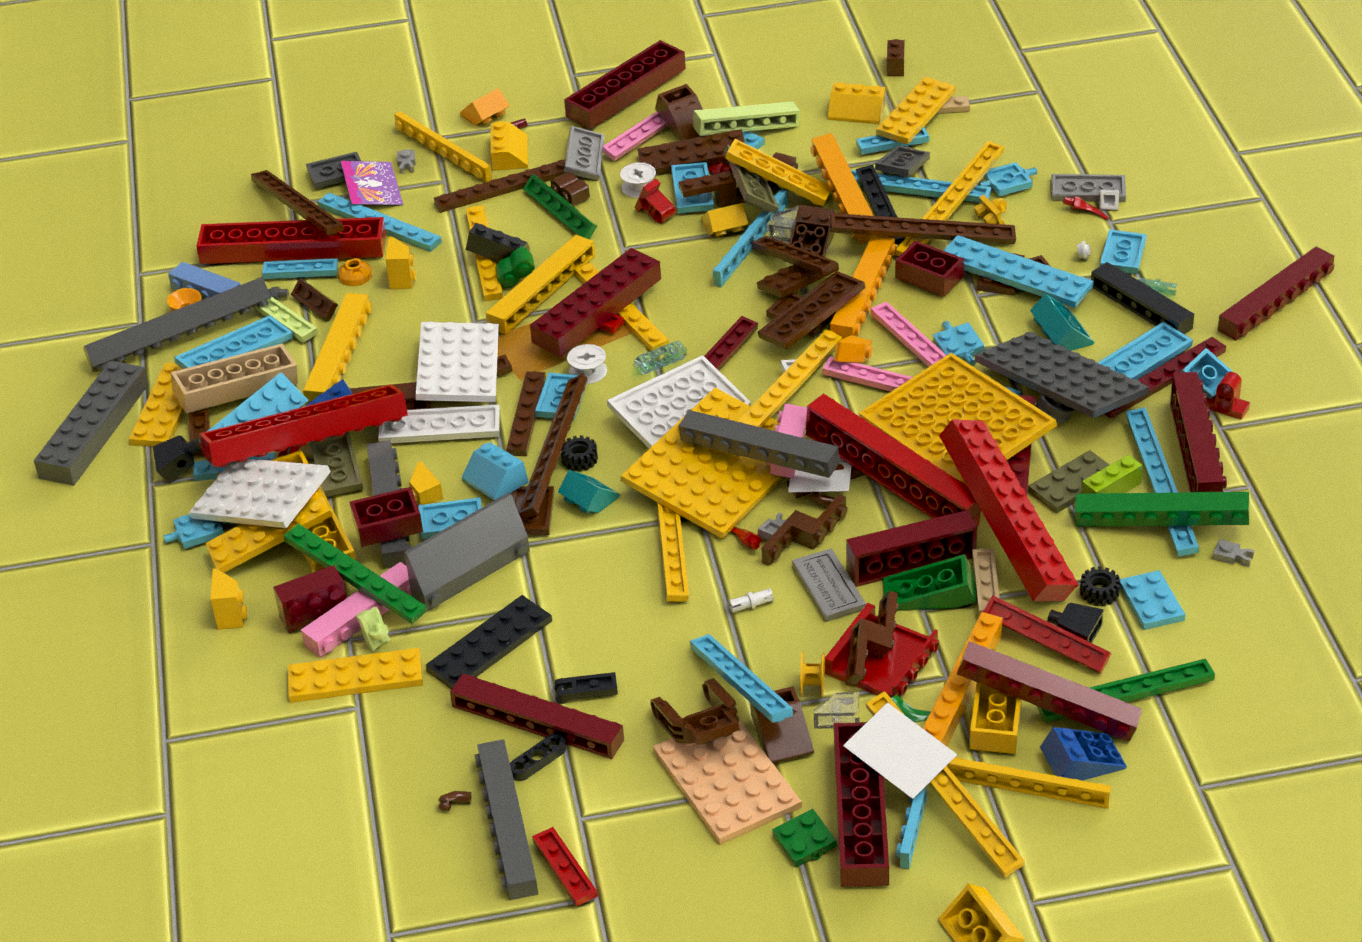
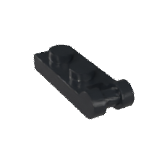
(585, 687)

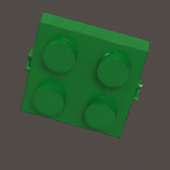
(804, 838)

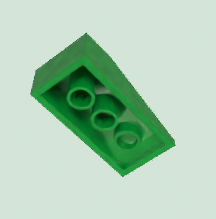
(934, 585)

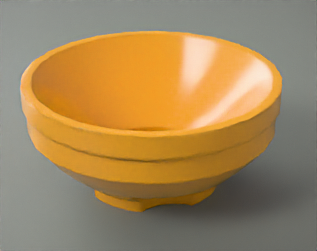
(353, 275)
(182, 298)

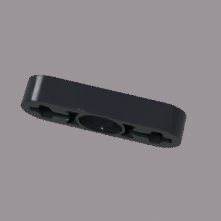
(542, 748)

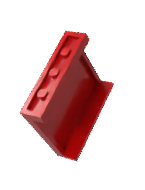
(895, 668)

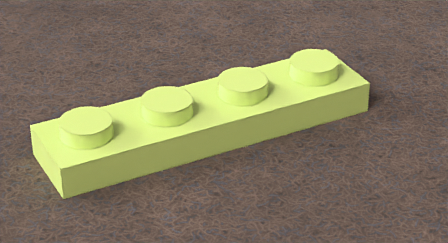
(300, 327)

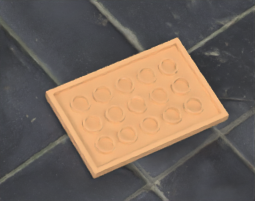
(729, 783)

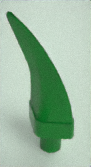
(913, 714)

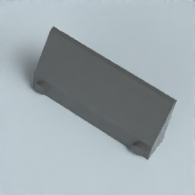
(466, 552)

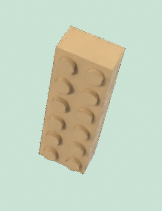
(231, 377)

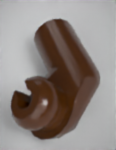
(820, 499)
(454, 796)

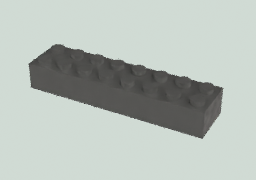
(91, 423)

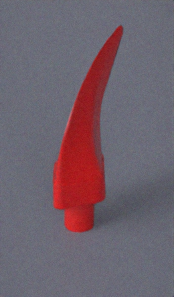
(719, 167)
(1077, 203)
(748, 538)

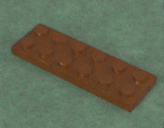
(688, 151)
(811, 310)

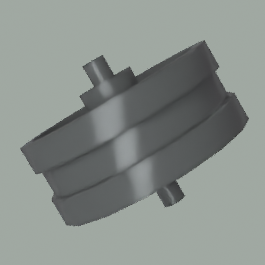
(1054, 408)

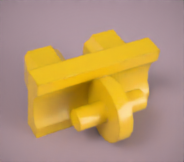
(993, 209)

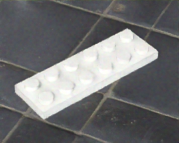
(443, 424)

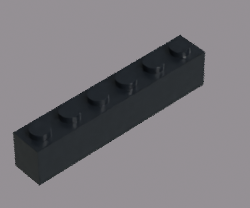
(1140, 298)

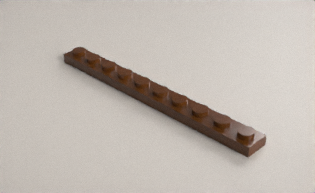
(297, 202)
(921, 228)
(552, 447)

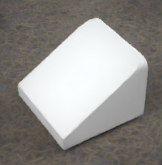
(1109, 199)

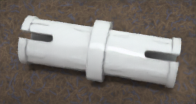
(750, 600)

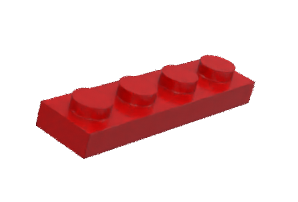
(564, 866)

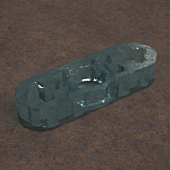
(648, 362)

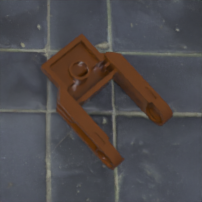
(703, 725)

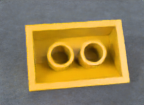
(856, 103)
(508, 146)
(978, 918)

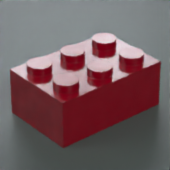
(929, 268)
(386, 516)
(308, 597)

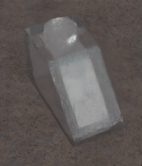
(782, 224)
(837, 709)

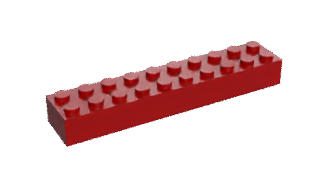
(289, 241)
(303, 425)
(888, 461)
(1008, 510)

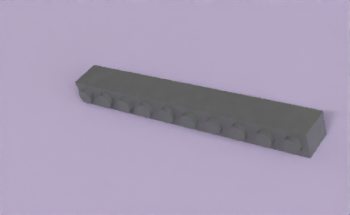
(176, 323)

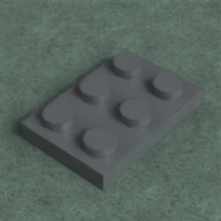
(902, 161)
(329, 170)

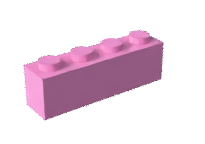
(792, 422)

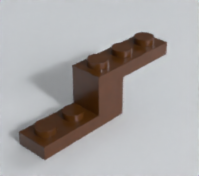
(721, 184)
(804, 530)
(871, 639)

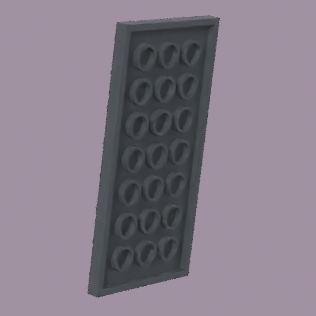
(1062, 374)

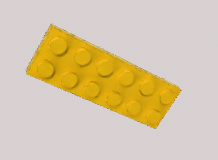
(915, 110)
(778, 172)
(161, 412)
(251, 540)
(354, 675)

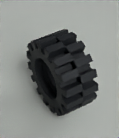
(579, 461)
(1099, 577)

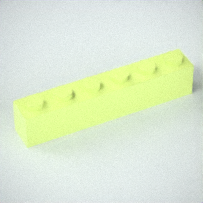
(746, 118)

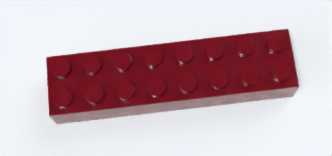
(624, 84)
(595, 302)
(1195, 434)
(859, 815)

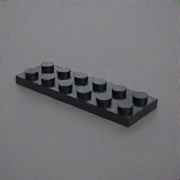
(489, 641)

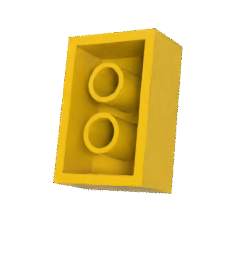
(994, 721)

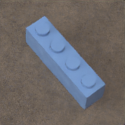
(202, 280)

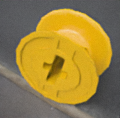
(812, 674)

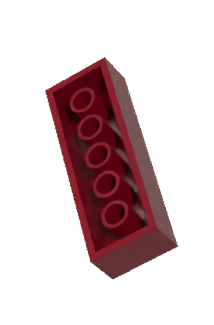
(909, 547)

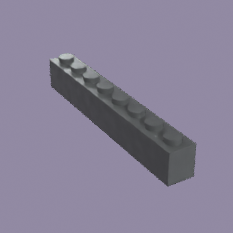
(759, 443)
(384, 480)
(507, 820)

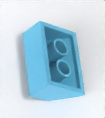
(494, 471)

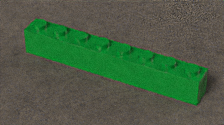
(1162, 509)

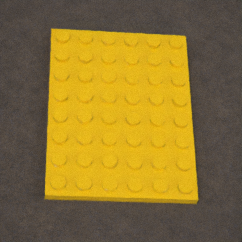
(949, 391)
(703, 482)

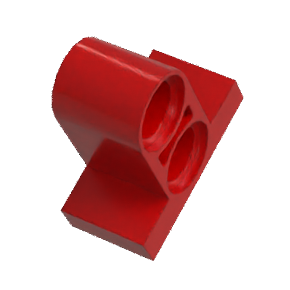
(655, 202)
(1228, 397)

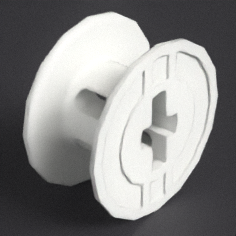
(635, 177)
(588, 360)

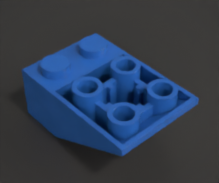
(1081, 753)

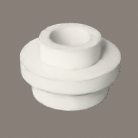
(1083, 250)

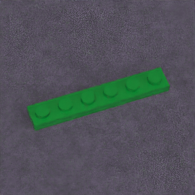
(560, 207)

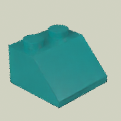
(586, 492)

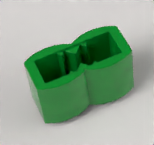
(515, 267)

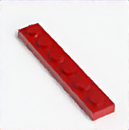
(1049, 635)

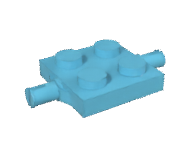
(1008, 179)
(959, 341)
(194, 531)

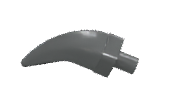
(277, 292)

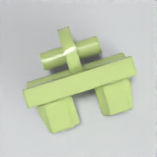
(373, 628)

